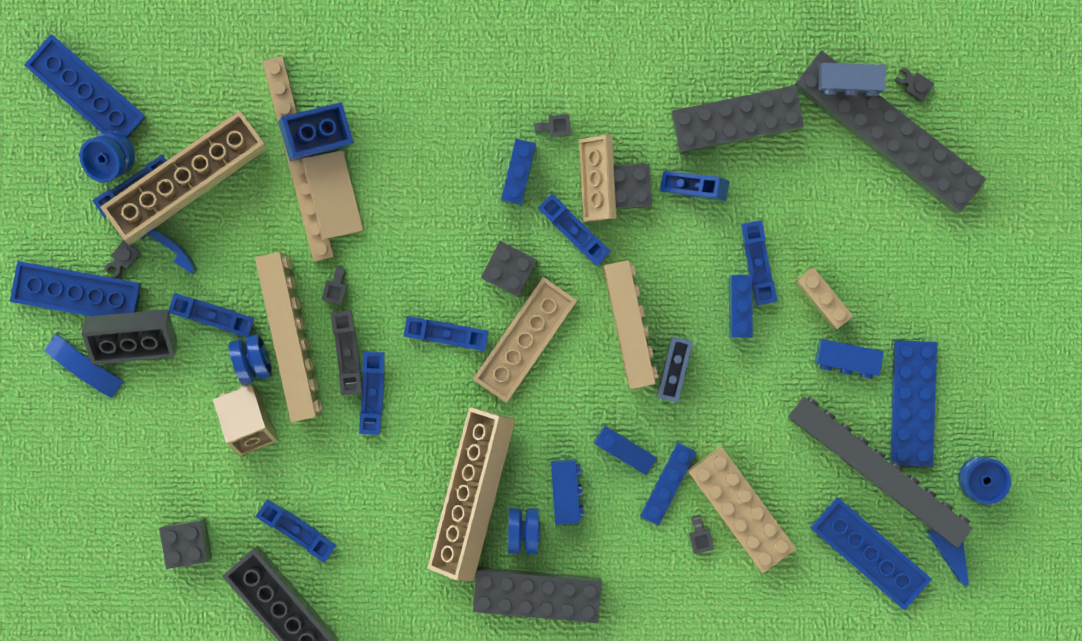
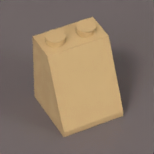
(244, 420)

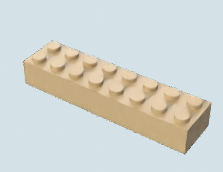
(183, 178)
(288, 336)
(471, 494)

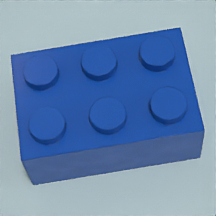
(315, 131)

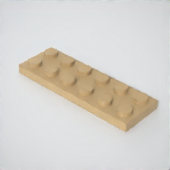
(524, 339)

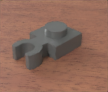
(916, 86)
(124, 256)

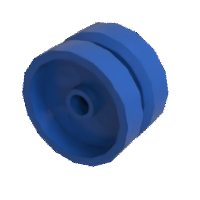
(107, 156)
(250, 359)
(995, 485)
(523, 531)

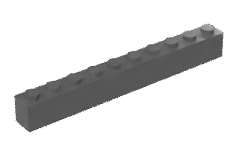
(880, 472)

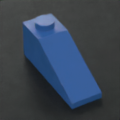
(695, 185)
(624, 450)
(953, 556)

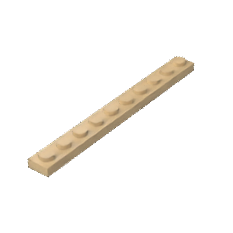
(285, 105)

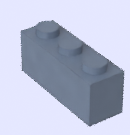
(852, 78)
(674, 369)

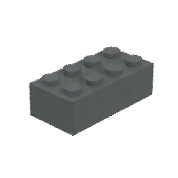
(129, 336)

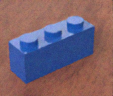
(518, 172)
(740, 306)
(848, 358)
(566, 491)

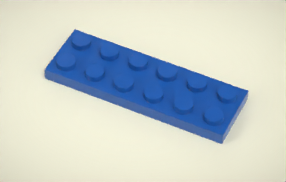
(83, 88)
(73, 291)
(913, 403)
(870, 553)

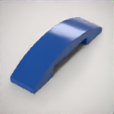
(110, 194)
(574, 229)
(182, 258)
(758, 262)
(211, 315)
(446, 333)
(81, 366)
(372, 392)
(296, 529)

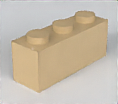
(823, 298)

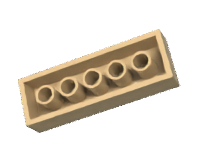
(629, 325)
(741, 509)

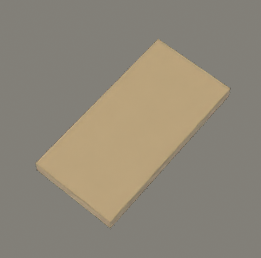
(597, 178)
(332, 195)

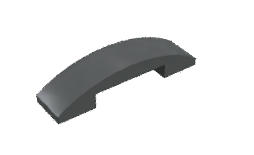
(347, 352)

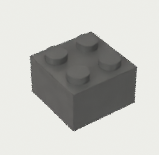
(632, 186)
(509, 268)
(185, 543)

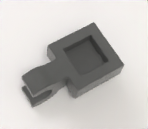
(557, 126)
(335, 290)
(700, 538)

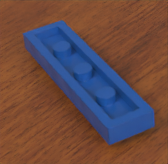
(668, 484)

